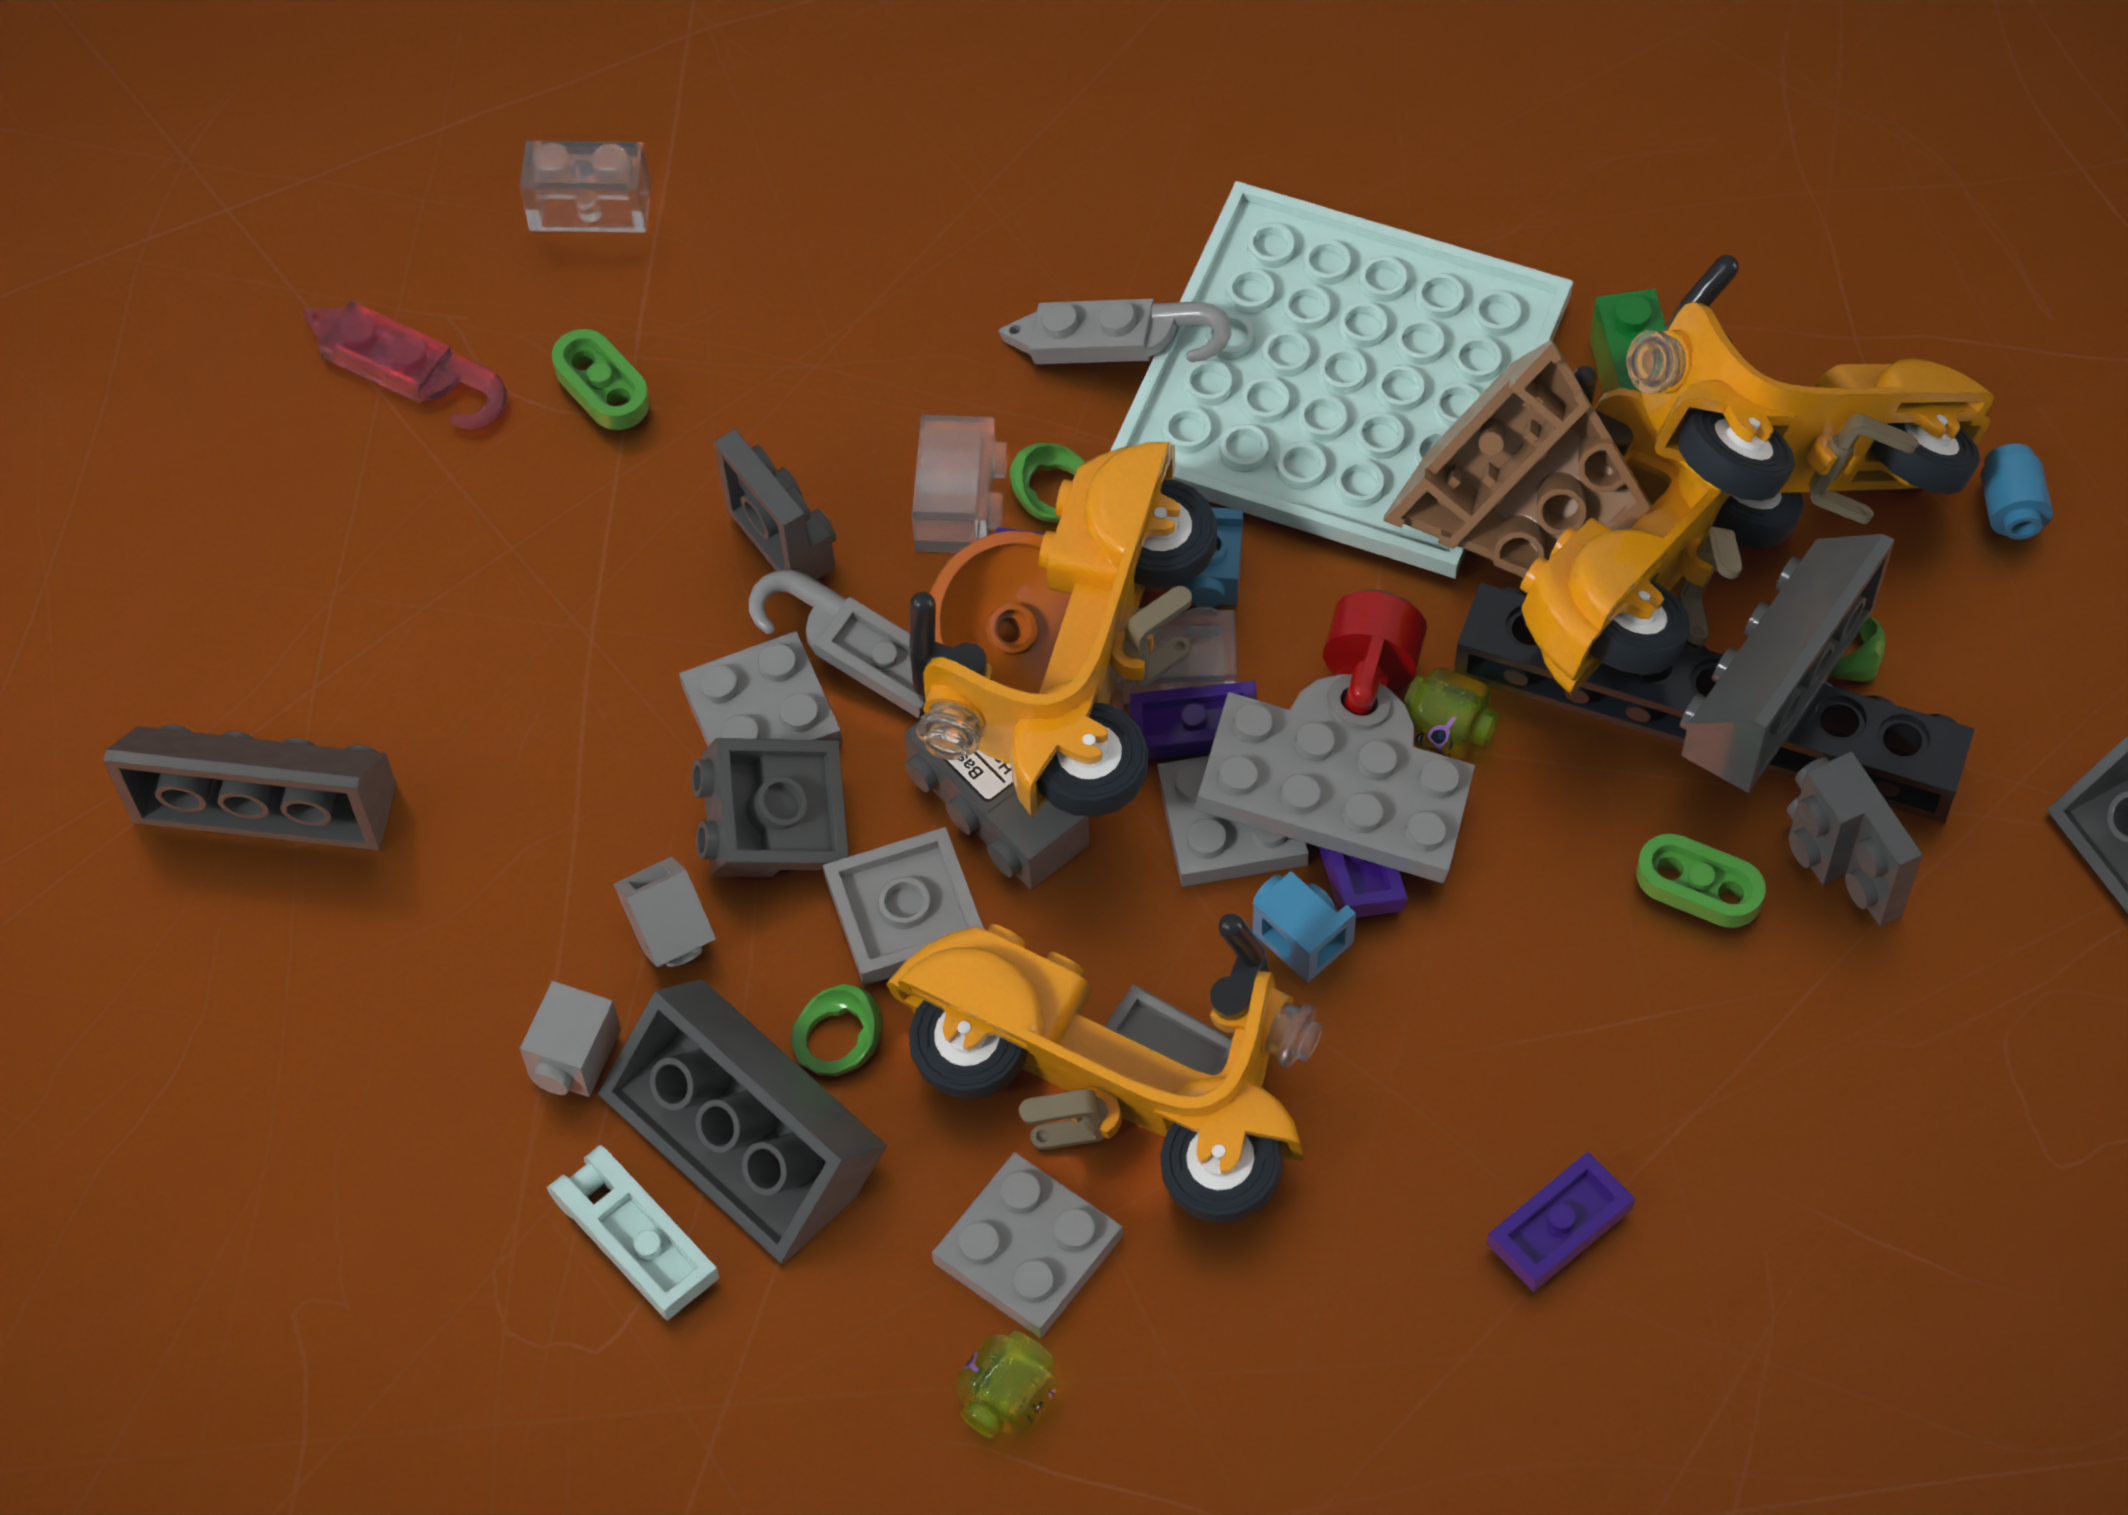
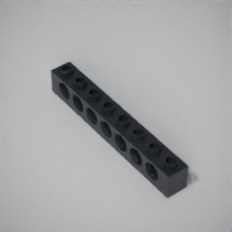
(1873, 724)

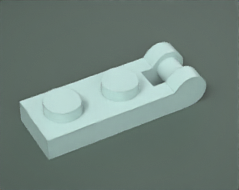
(635, 1233)

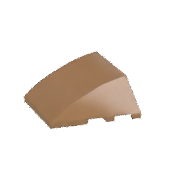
(1521, 469)

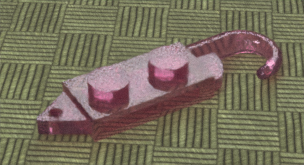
(403, 359)

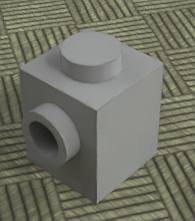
(665, 913)
(570, 1040)

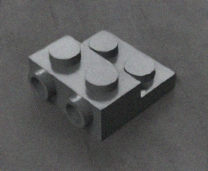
(772, 509)
(770, 806)
(1852, 832)

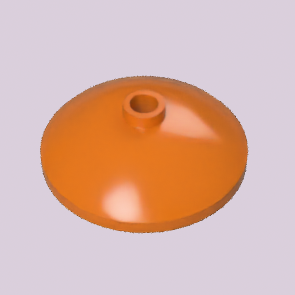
(996, 583)

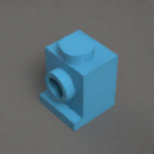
(1221, 577)
(1301, 924)

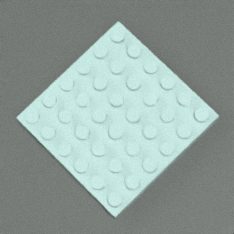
(1337, 366)

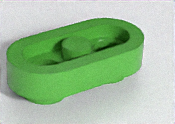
(604, 383)
(1703, 878)

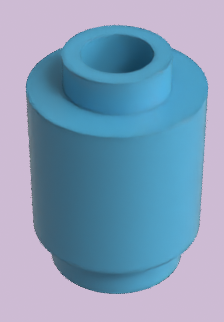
(2015, 491)

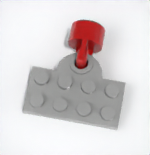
(1344, 755)

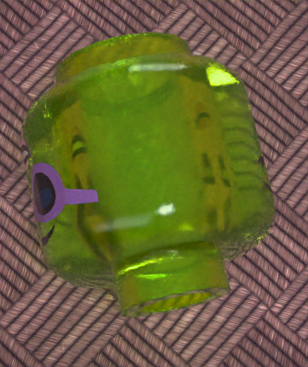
(1450, 712)
(1006, 1384)

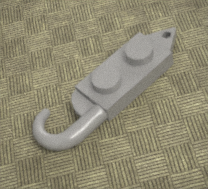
(1113, 330)
(846, 636)

